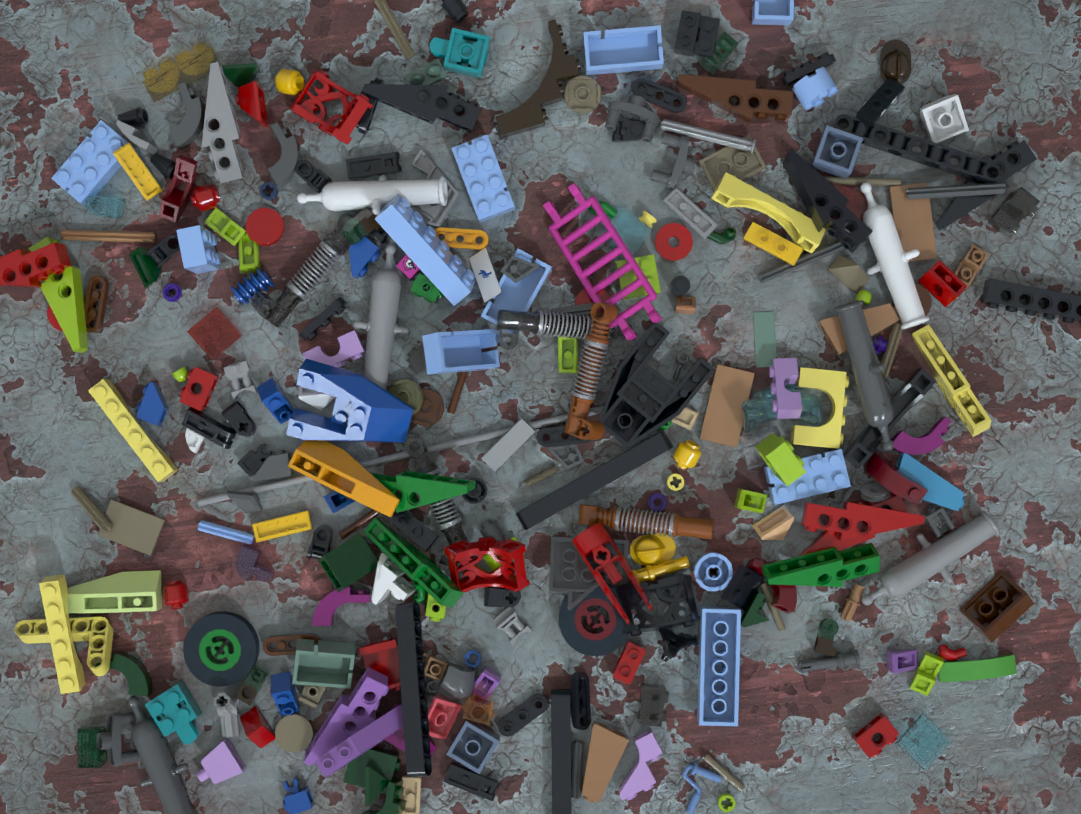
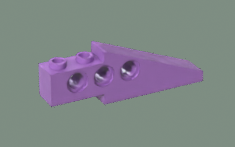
(336, 726)
(360, 742)

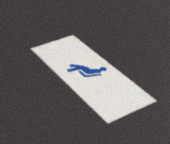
(485, 275)

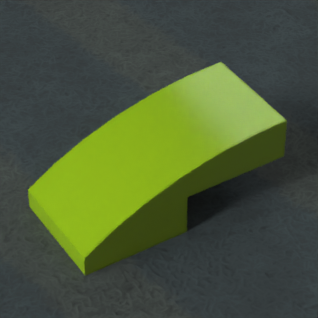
(225, 226)
(926, 673)

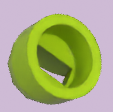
(864, 295)
(181, 374)

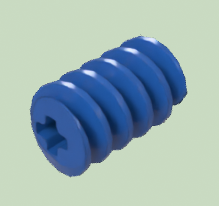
(252, 286)

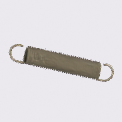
(540, 476)

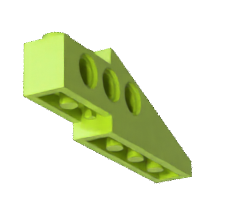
(67, 309)

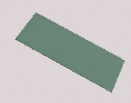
(764, 338)

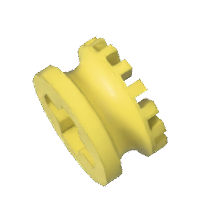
(647, 219)
(672, 487)

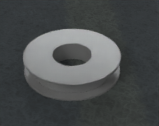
(874, 492)

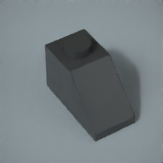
(275, 467)

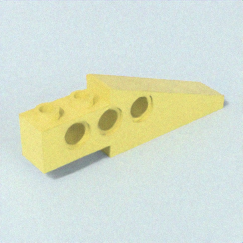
(951, 381)

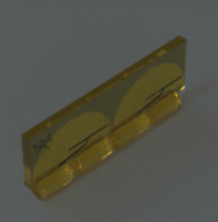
(187, 70)

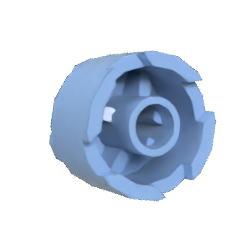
(814, 88)
(711, 560)

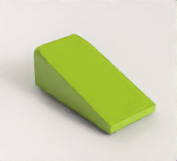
(248, 255)
(567, 354)

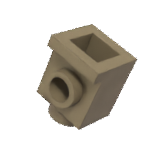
(310, 698)

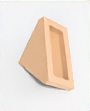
(775, 525)

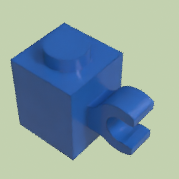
(298, 798)

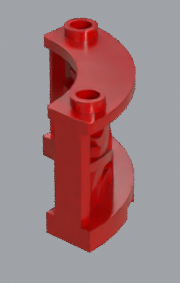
(351, 110)
(502, 577)

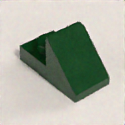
(751, 615)

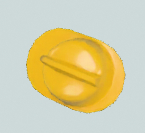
(652, 549)

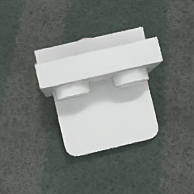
(389, 578)

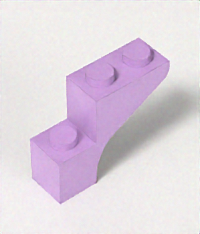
(641, 776)

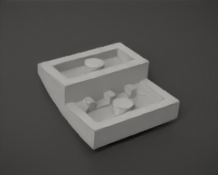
(136, 137)

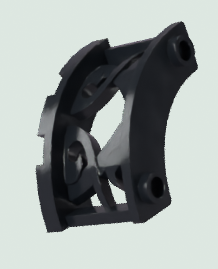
(628, 594)

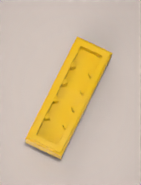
(137, 171)
(773, 244)
(282, 526)

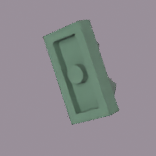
(427, 75)

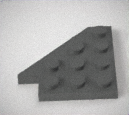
(570, 573)

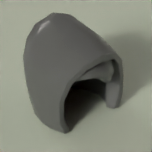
(458, 681)

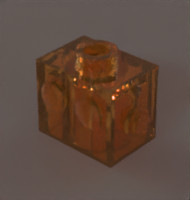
(471, 712)

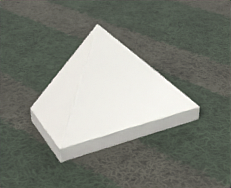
(315, 398)

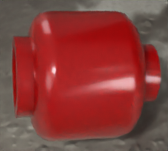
(205, 197)
(175, 594)

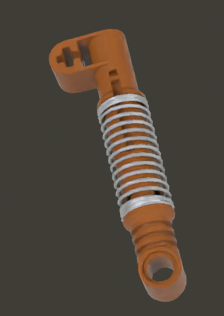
(588, 373)
(650, 522)

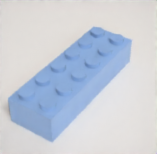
(426, 249)
(719, 666)

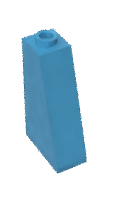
(939, 490)

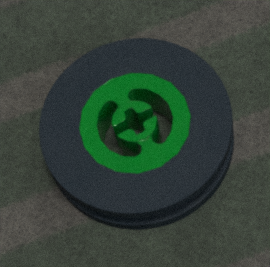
(203, 635)

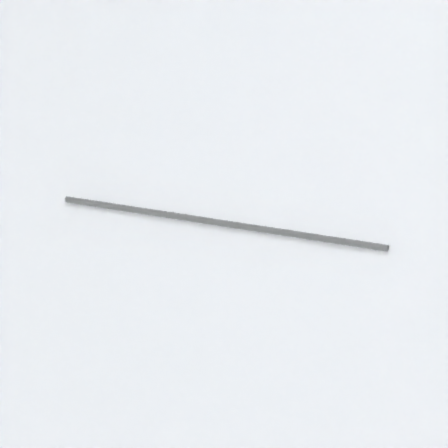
(398, 456)

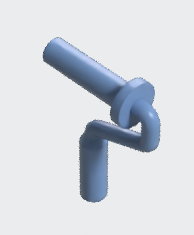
(694, 768)

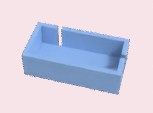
(772, 12)
(623, 50)
(91, 163)
(483, 178)
(517, 295)
(460, 351)
(821, 476)

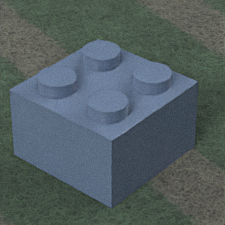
(836, 152)
(473, 745)

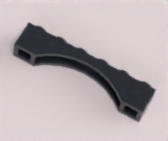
(902, 401)

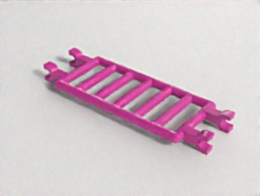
(622, 248)

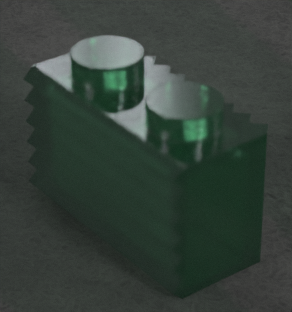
(88, 753)

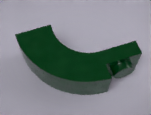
(134, 671)
(393, 803)

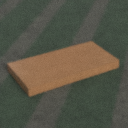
(913, 222)
(724, 407)

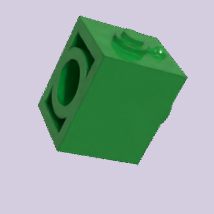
(430, 295)

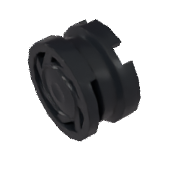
(478, 494)

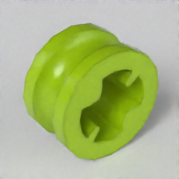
(722, 797)

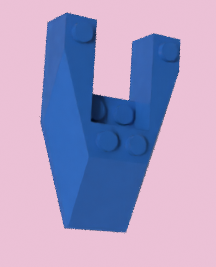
(360, 410)

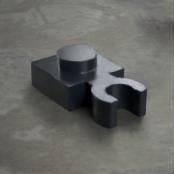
(253, 461)

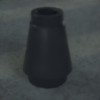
(134, 117)
(164, 165)

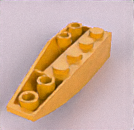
(342, 473)

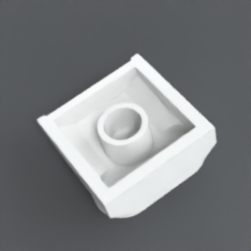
(944, 118)

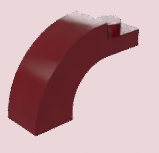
(180, 190)
(894, 480)
(783, 595)

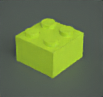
(648, 266)
(781, 459)

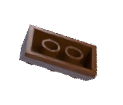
(996, 606)

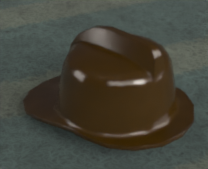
(895, 61)

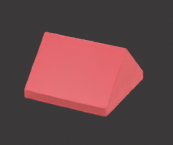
(442, 716)

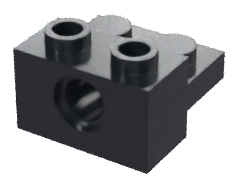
(689, 25)

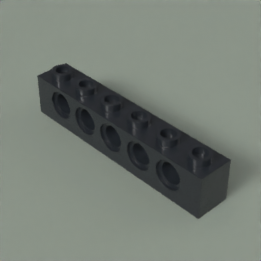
(992, 298)

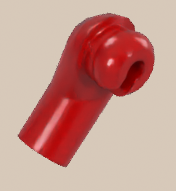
(951, 655)

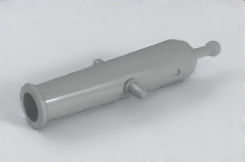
(382, 321)
(934, 558)

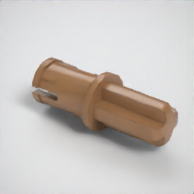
(852, 602)

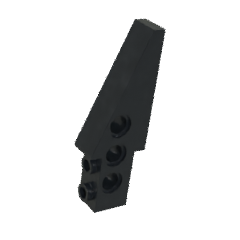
(406, 100)
(816, 189)
(964, 204)

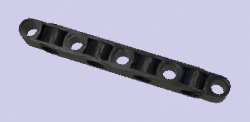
(932, 154)

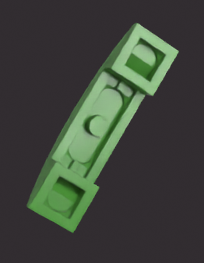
(978, 669)

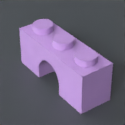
(350, 348)
(786, 403)

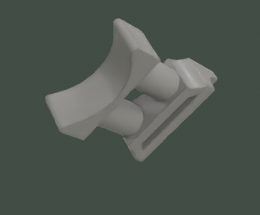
(238, 371)
(506, 619)

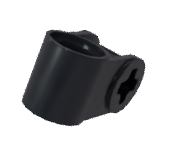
(315, 177)
(163, 251)
(237, 417)
(319, 546)
(498, 597)

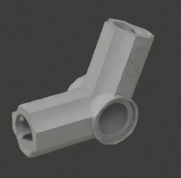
(228, 710)

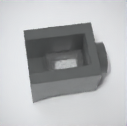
(938, 521)

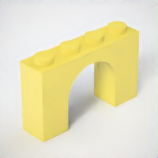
(834, 385)

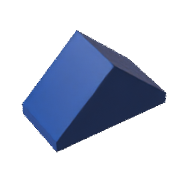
(337, 501)

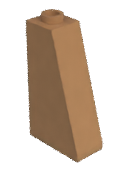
(877, 320)
(602, 759)

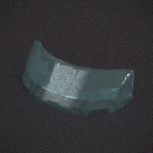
(759, 409)

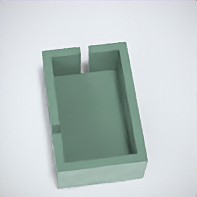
(323, 663)

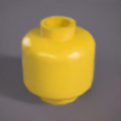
(289, 81)
(687, 454)

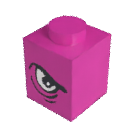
(408, 267)

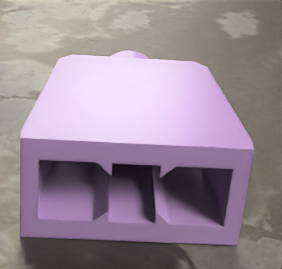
(221, 763)

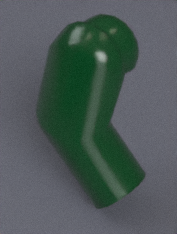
(723, 237)

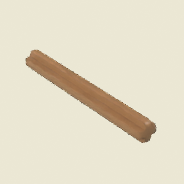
(112, 236)

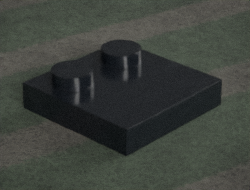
(742, 587)

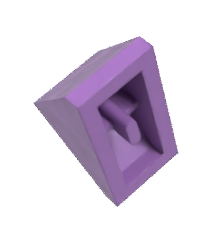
(901, 660)
(486, 682)

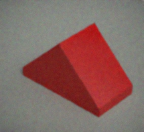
(257, 728)

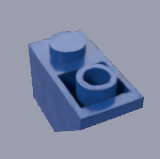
(361, 256)
(275, 400)
(153, 406)
(284, 693)

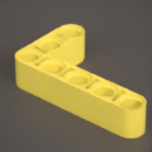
(90, 634)

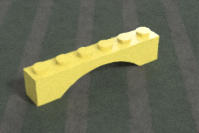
(736, 193)
(143, 445)
(67, 664)

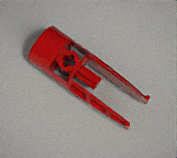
(592, 543)

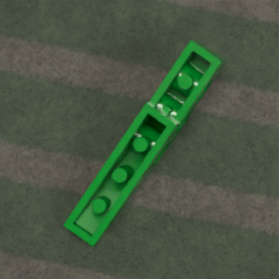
(428, 486)
(414, 563)
(824, 567)

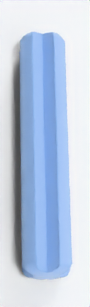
(226, 532)

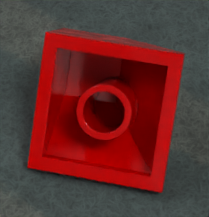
(252, 101)

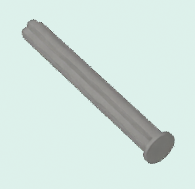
(708, 135)

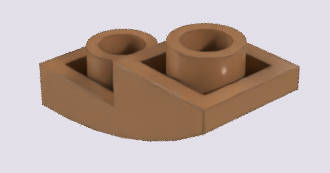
(970, 264)
(434, 666)

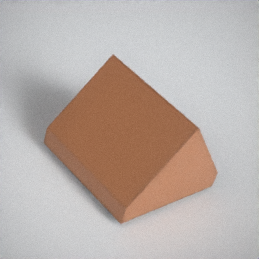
(685, 305)

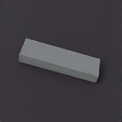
(690, 213)
(508, 444)

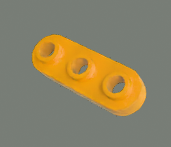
(469, 238)

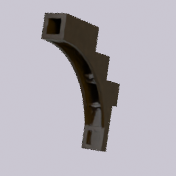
(529, 114)

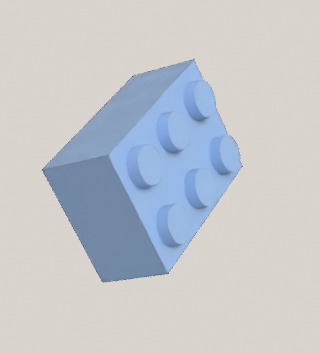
(198, 249)

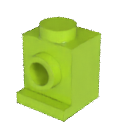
(435, 615)

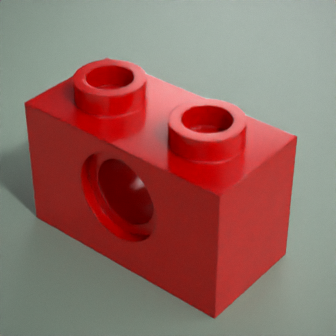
(942, 283)
(208, 382)
(628, 662)
(877, 725)

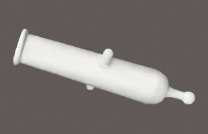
(376, 194)
(893, 261)

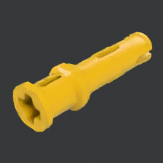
(667, 567)

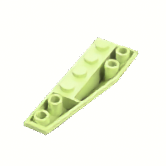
(118, 593)

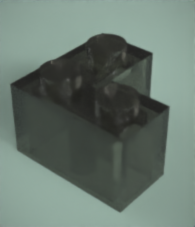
(1014, 208)

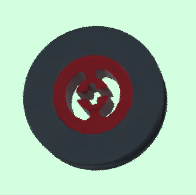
(591, 642)

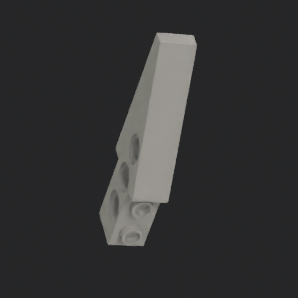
(220, 107)

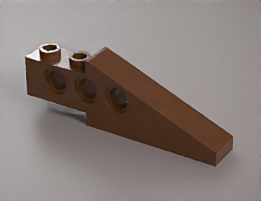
(720, 90)

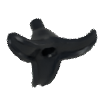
(673, 643)

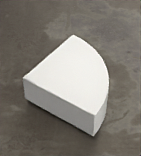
(193, 440)

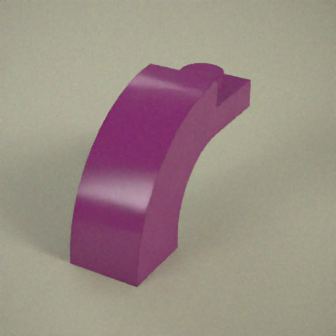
(920, 445)
(328, 605)

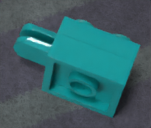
(461, 53)
(175, 711)

